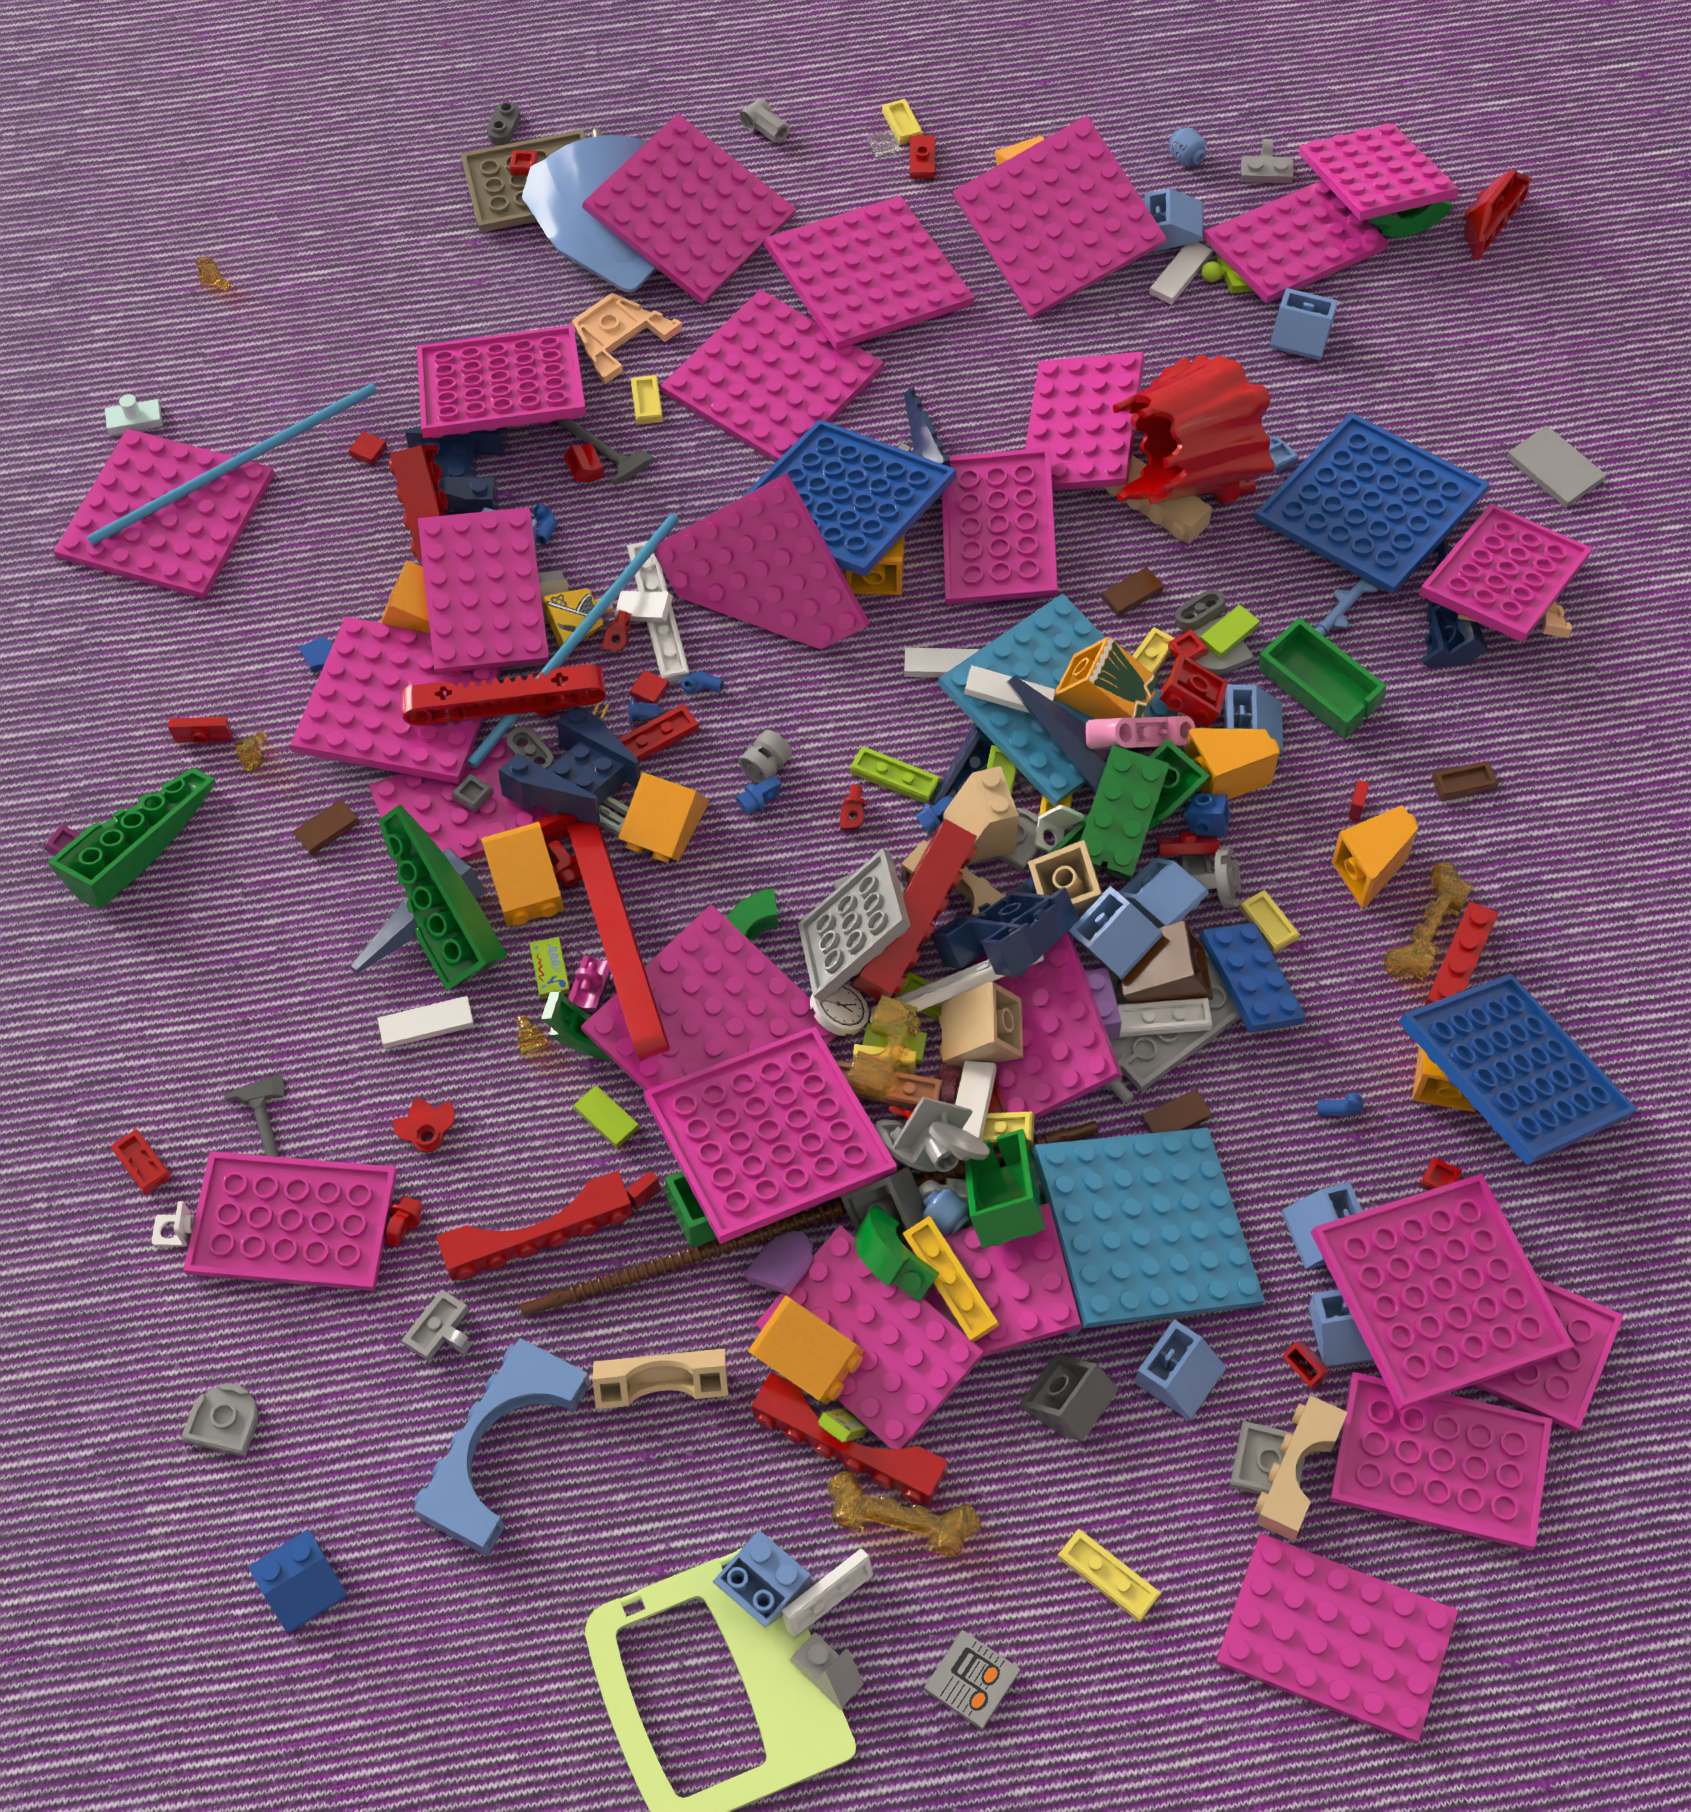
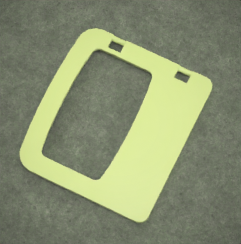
(796, 1721)

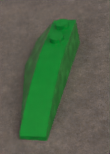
(1181, 782)
(119, 850)
(445, 911)

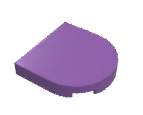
(782, 1262)

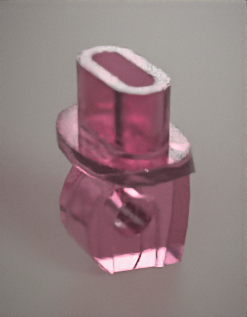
(951, 1079)

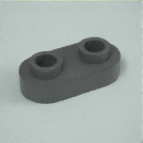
(503, 123)
(1200, 610)
(535, 748)

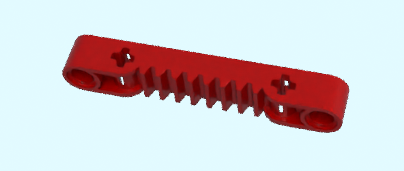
(427, 704)

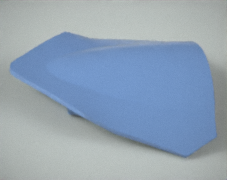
(556, 198)

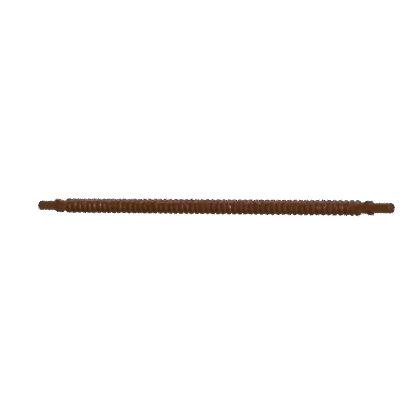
(559, 1298)

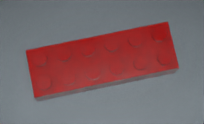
(924, 901)

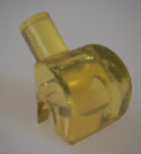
(210, 273)
(250, 751)
(529, 1036)

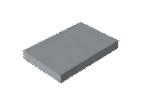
(1556, 466)

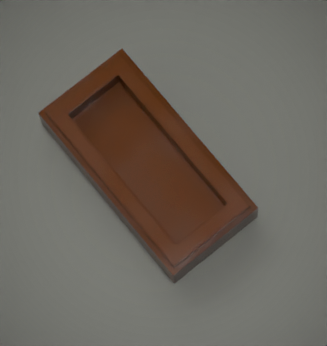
(1132, 591)
(1464, 781)
(326, 827)
(1178, 1114)

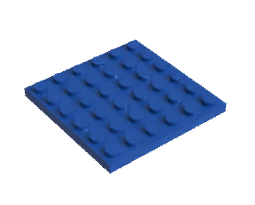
(859, 490)
(1372, 502)
(1517, 1067)

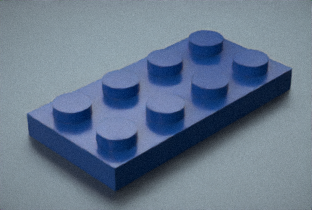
(1252, 977)

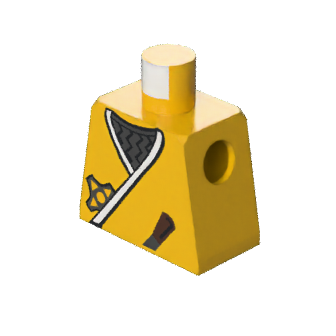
(568, 610)

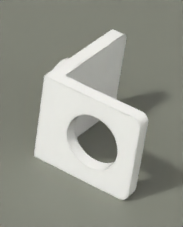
(1056, 821)
(183, 1227)

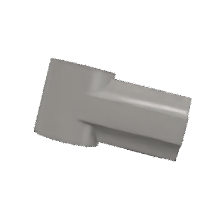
(760, 117)

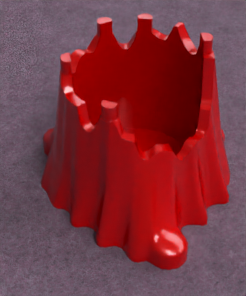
(1199, 432)

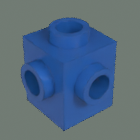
(1208, 814)

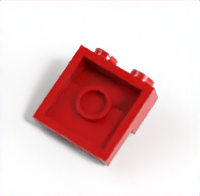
(1194, 691)

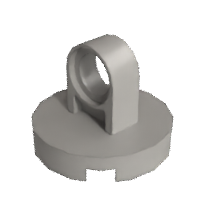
(1225, 878)

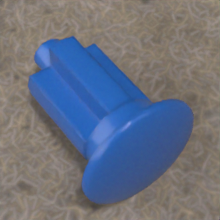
(643, 711)

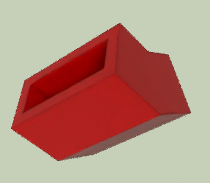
(584, 463)
(1312, 1359)

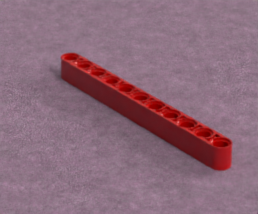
(618, 941)

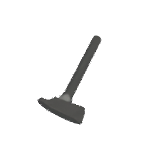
(626, 465)
(255, 1096)

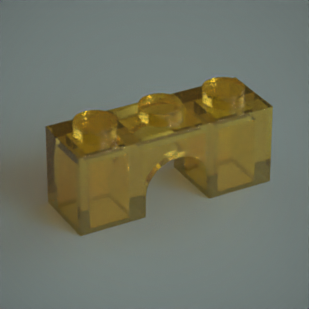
(876, 1072)

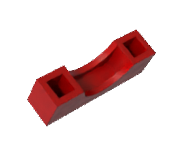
(1463, 952)

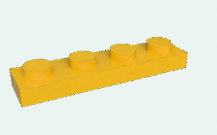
(952, 1281)

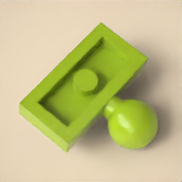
(1213, 271)

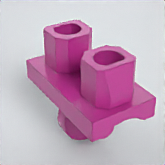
(590, 984)

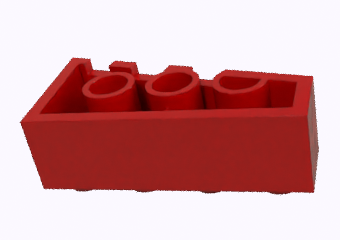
(418, 488)

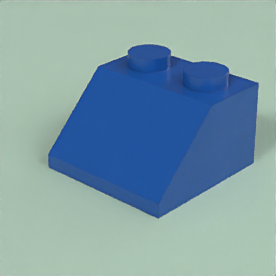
(297, 1581)

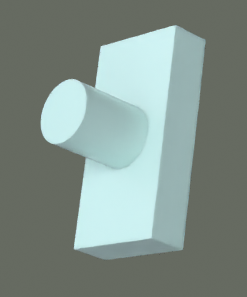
(133, 415)

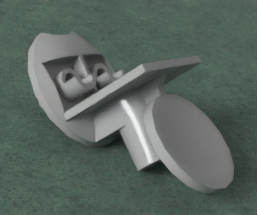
(932, 1137)

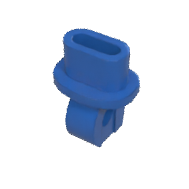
(757, 795)
(932, 816)

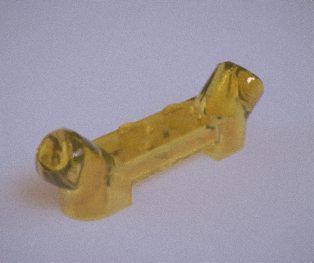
(1419, 957)
(944, 1532)

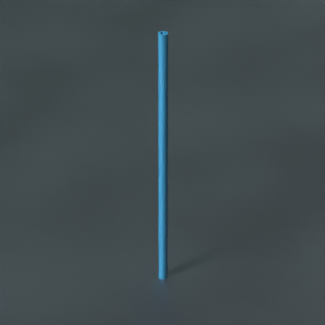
(231, 464)
(580, 632)

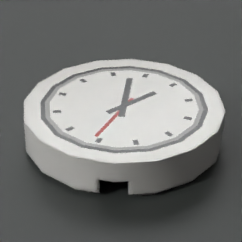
(842, 1012)

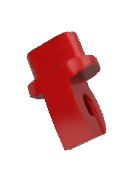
(620, 628)
(852, 804)
(565, 865)
(404, 1217)

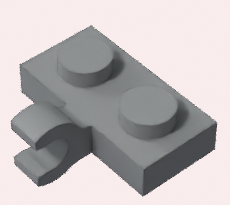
(1266, 167)
(437, 1326)

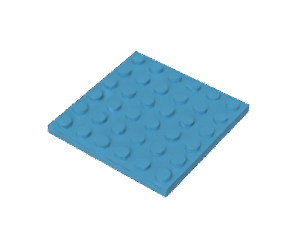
(1040, 654)
(1147, 1227)

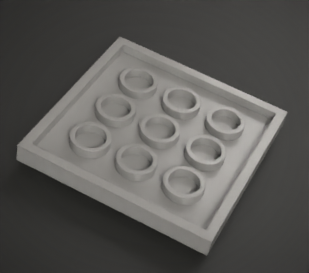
(853, 925)

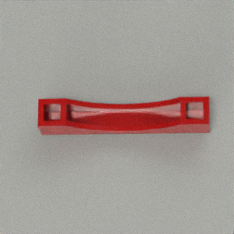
(476, 1249)
(907, 1469)

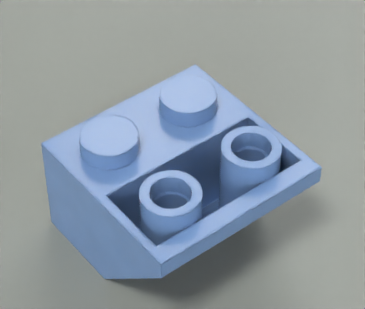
(1177, 216)
(1303, 324)
(1253, 709)
(1164, 892)
(1115, 932)
(1314, 1210)
(1336, 1331)
(1180, 1370)
(763, 1579)

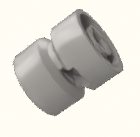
(765, 757)

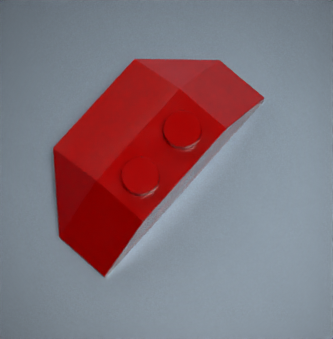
(1494, 210)

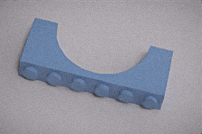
(525, 1379)

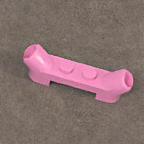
(1137, 732)

